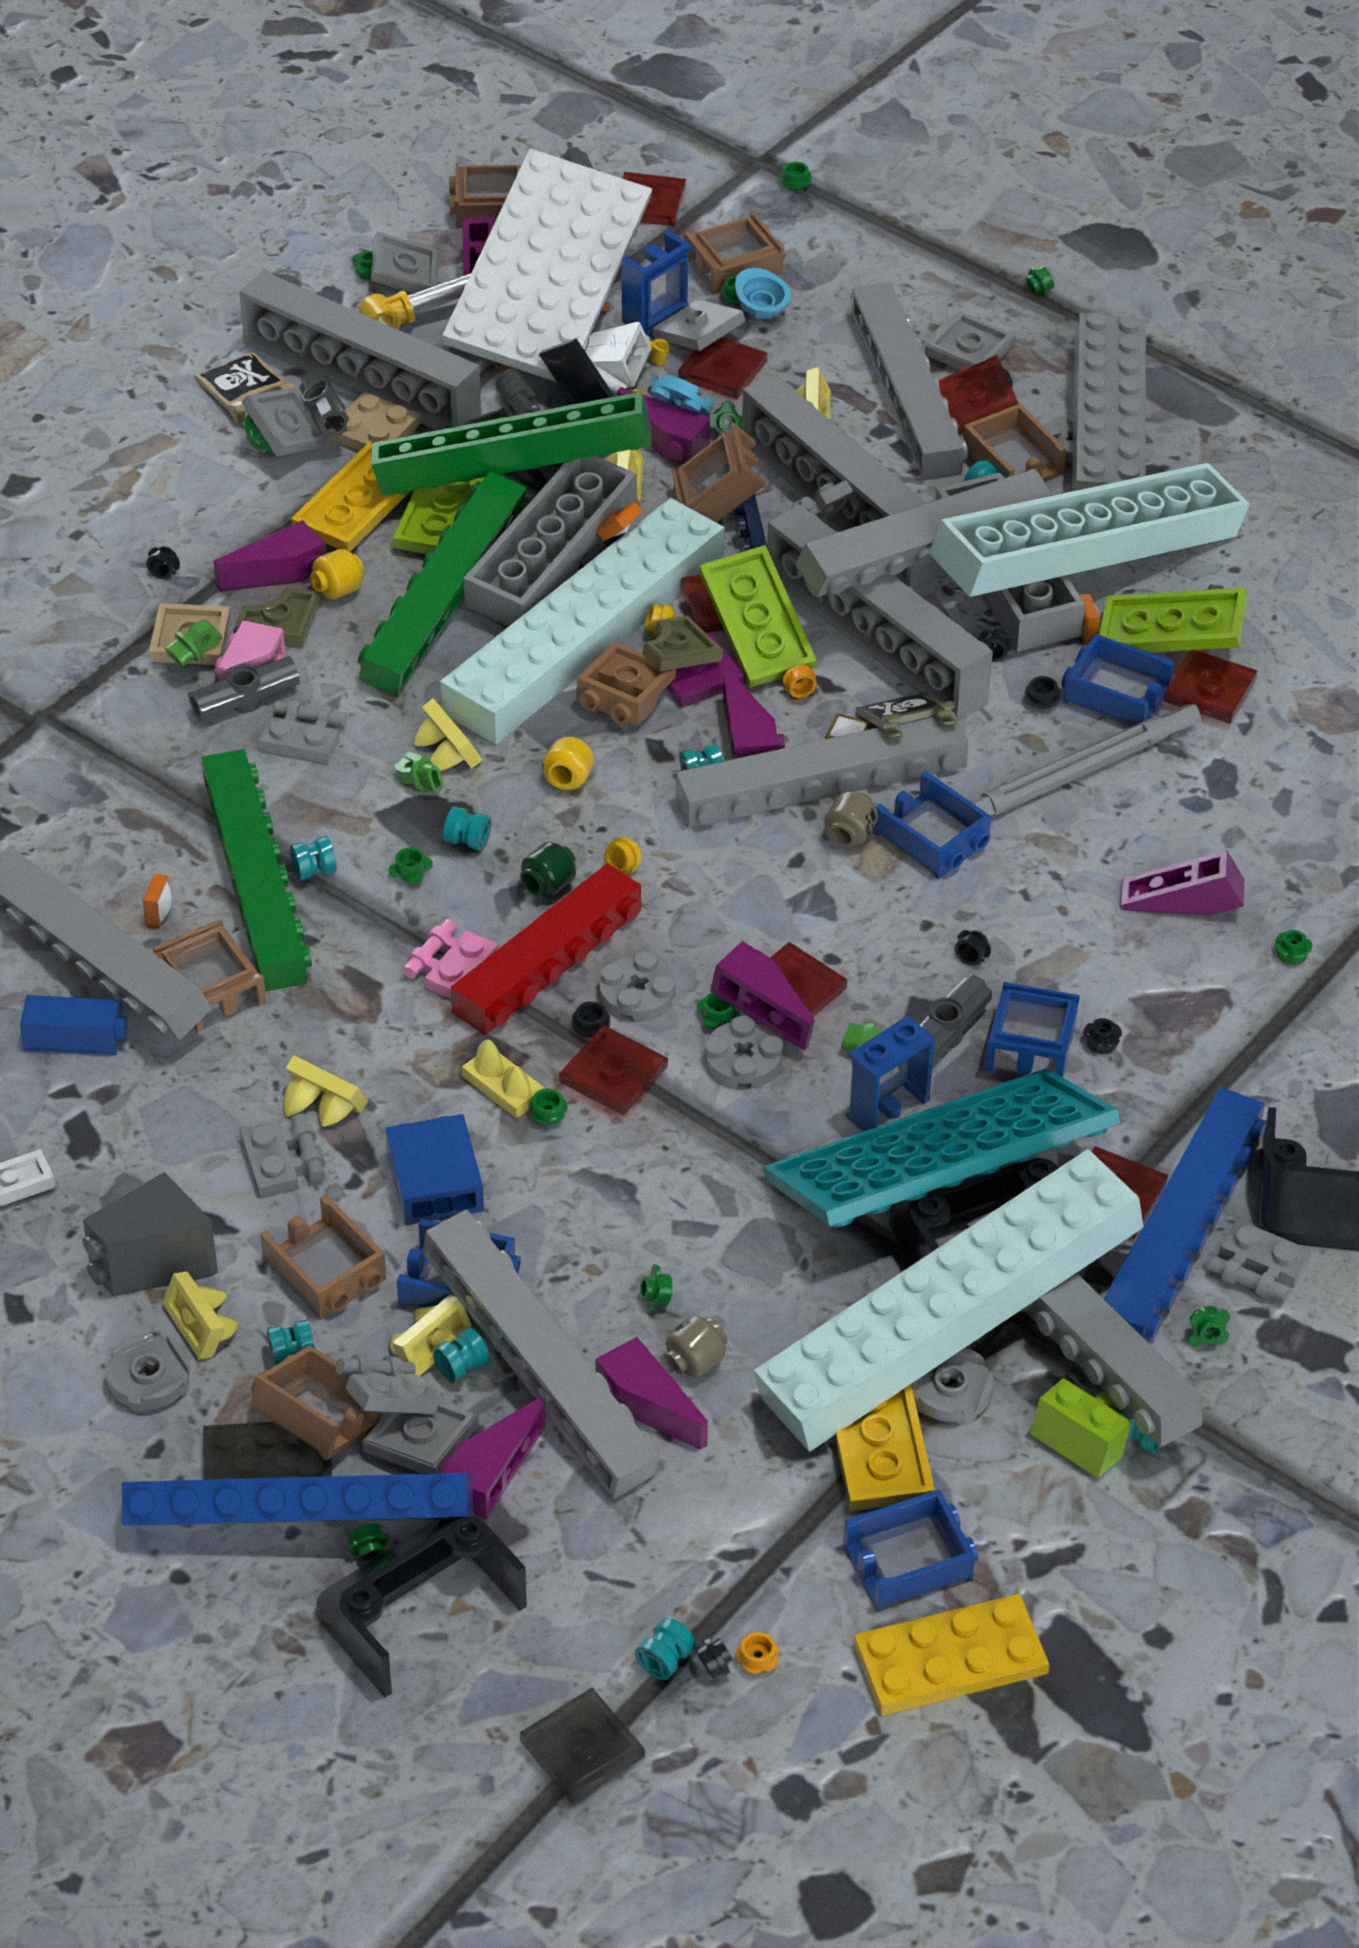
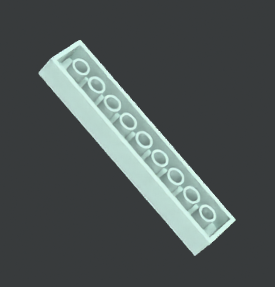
(1087, 529)
(579, 621)
(948, 1299)

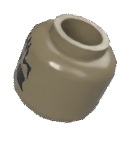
(851, 819)
(695, 1346)

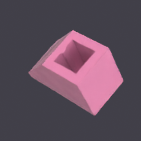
(251, 645)

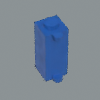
(72, 1024)

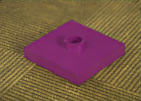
(703, 680)

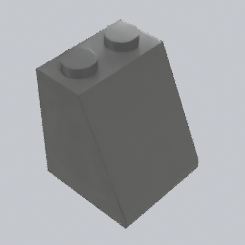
(148, 1238)

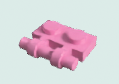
(460, 957)

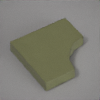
(291, 611)
(681, 645)

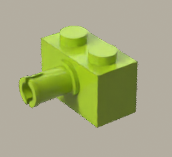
(1081, 1427)

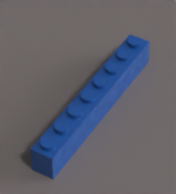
(1185, 1210)
(297, 1499)

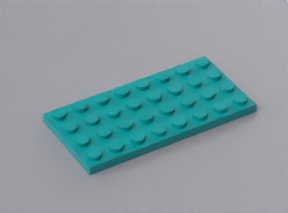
(940, 1147)

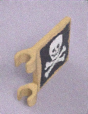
(238, 378)

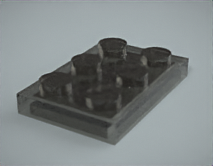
(259, 1452)

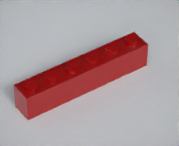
(546, 949)

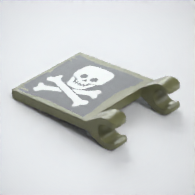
(905, 709)

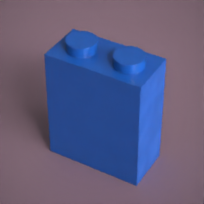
(434, 1169)

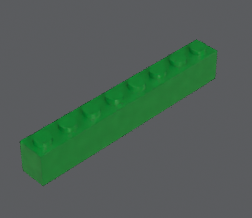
(511, 444)
(439, 587)
(254, 869)

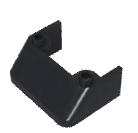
(576, 383)
(972, 1198)
(1305, 1201)
(361, 1596)

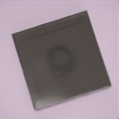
(582, 1745)

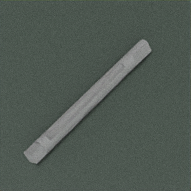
(1086, 760)

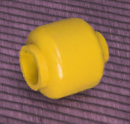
(337, 574)
(568, 763)

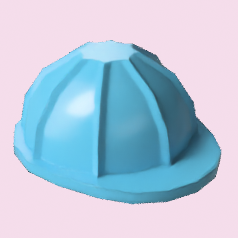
(761, 293)

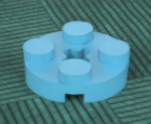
(680, 393)

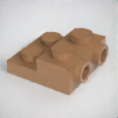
(622, 685)

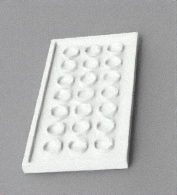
(546, 262)

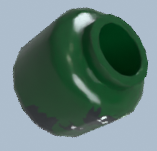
(548, 869)

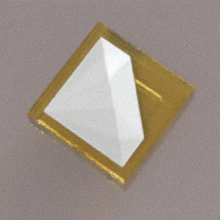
(846, 725)

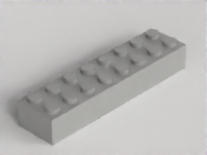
(359, 352)
(1109, 400)
(814, 452)
(888, 622)

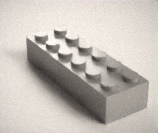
(548, 539)
(1035, 611)

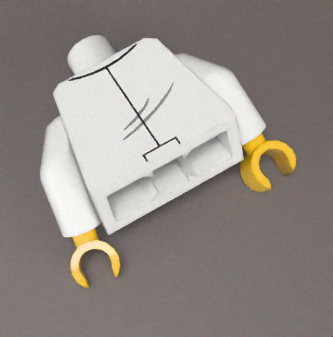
(621, 354)

